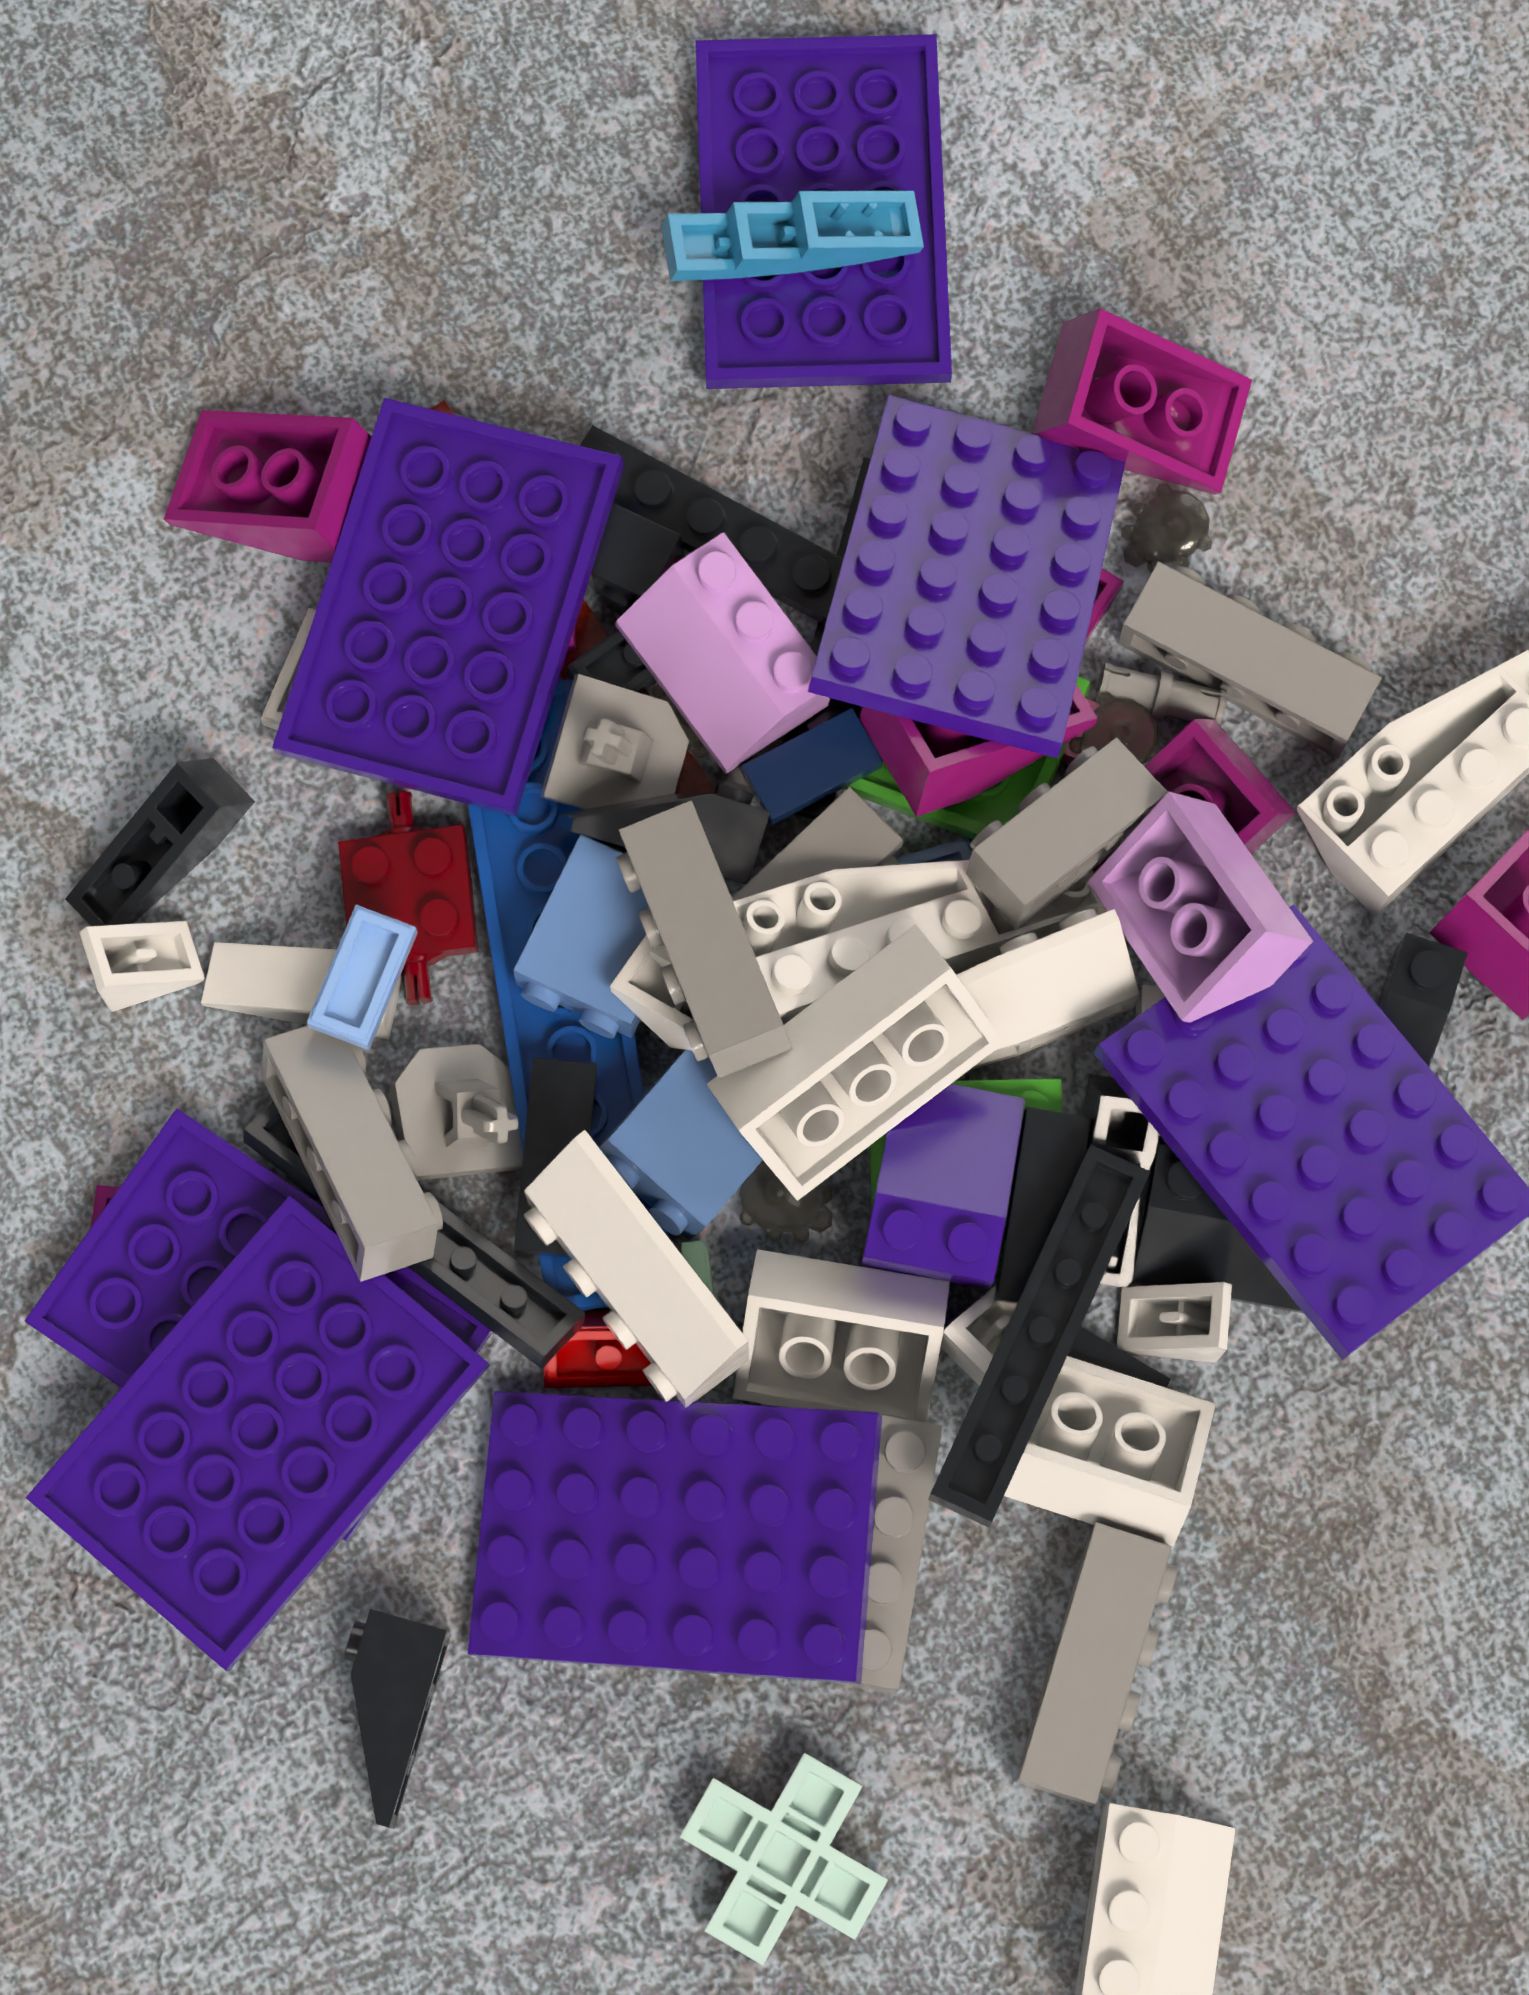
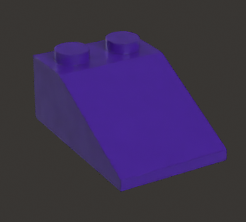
(946, 1188)

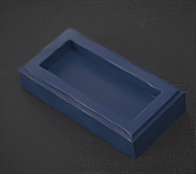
(811, 766)

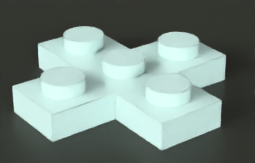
(783, 1859)

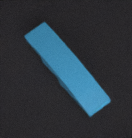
(792, 237)

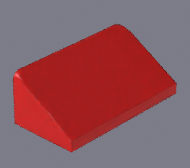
(596, 1359)

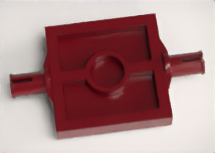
(418, 880)

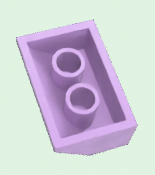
(723, 653)
(1198, 908)

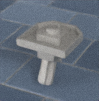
(613, 747)
(457, 1112)

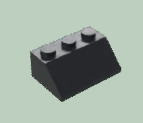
(1194, 1242)

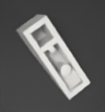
(274, 982)

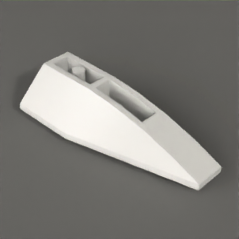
(1422, 784)
(836, 921)
(1054, 983)

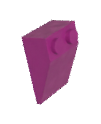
(1142, 402)
(270, 481)
(947, 766)
(1212, 768)
(1494, 928)

